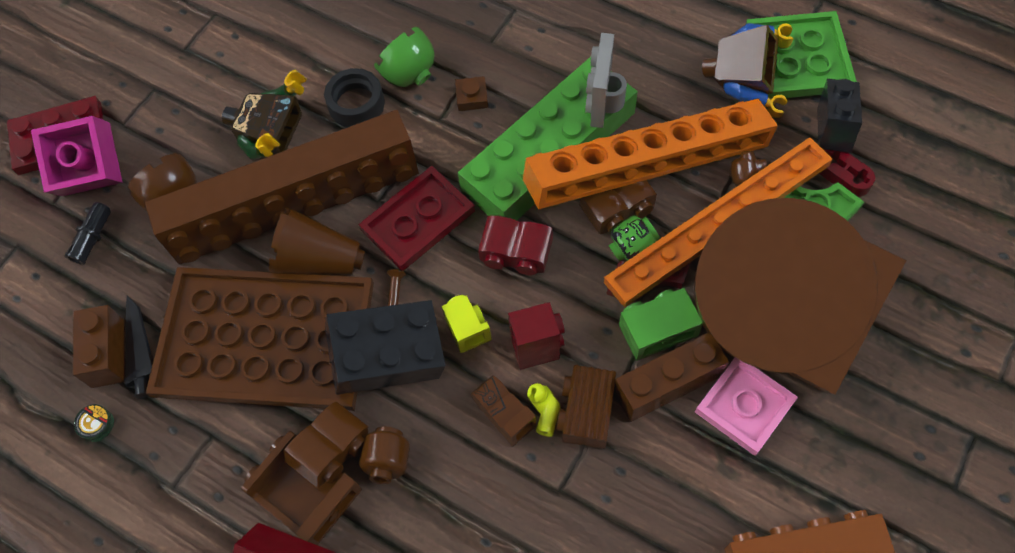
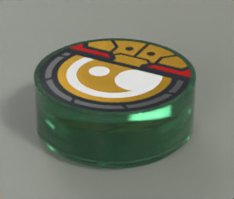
(93, 422)

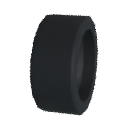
(349, 80)

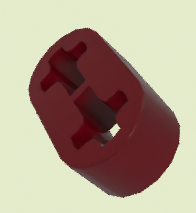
(846, 170)

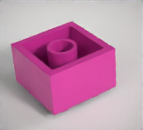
(76, 156)

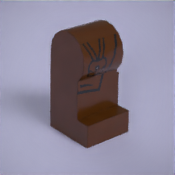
(504, 410)

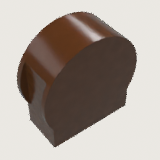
(792, 289)

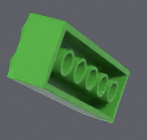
(556, 121)

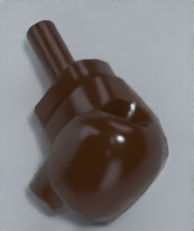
(745, 167)

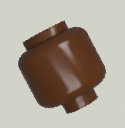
(384, 455)

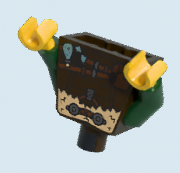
(267, 119)

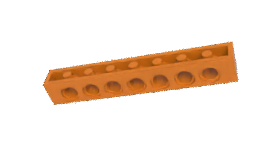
(647, 153)

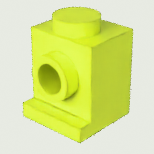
(466, 323)

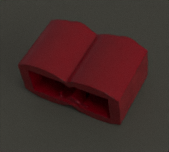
(515, 245)

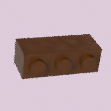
(670, 376)

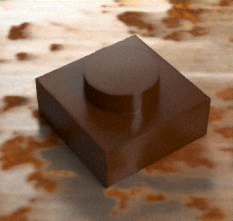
(471, 93)

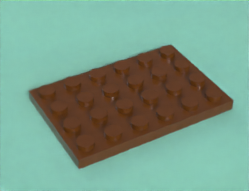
(252, 337)

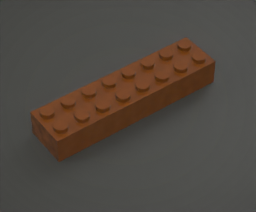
(303, 178)

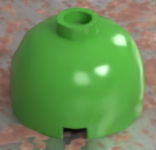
(407, 59)

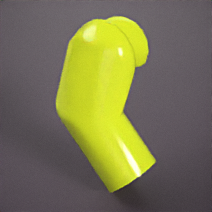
(547, 406)

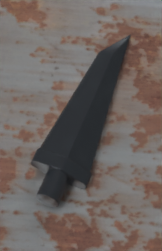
(137, 351)

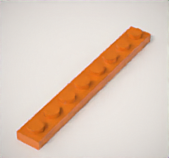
(689, 239)

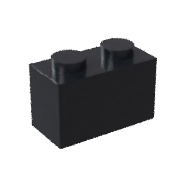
(839, 115)

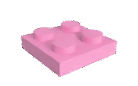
(746, 405)

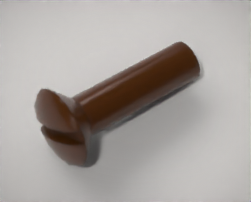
(396, 276)

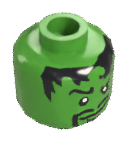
(632, 237)

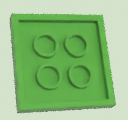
(814, 55)

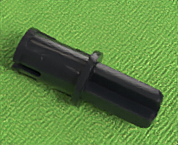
(88, 233)

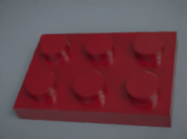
(19, 129)
(417, 218)

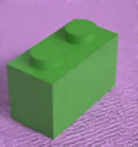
(660, 323)

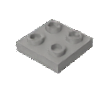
(604, 88)

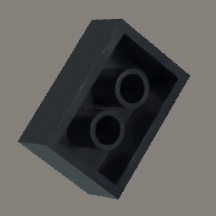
(384, 346)

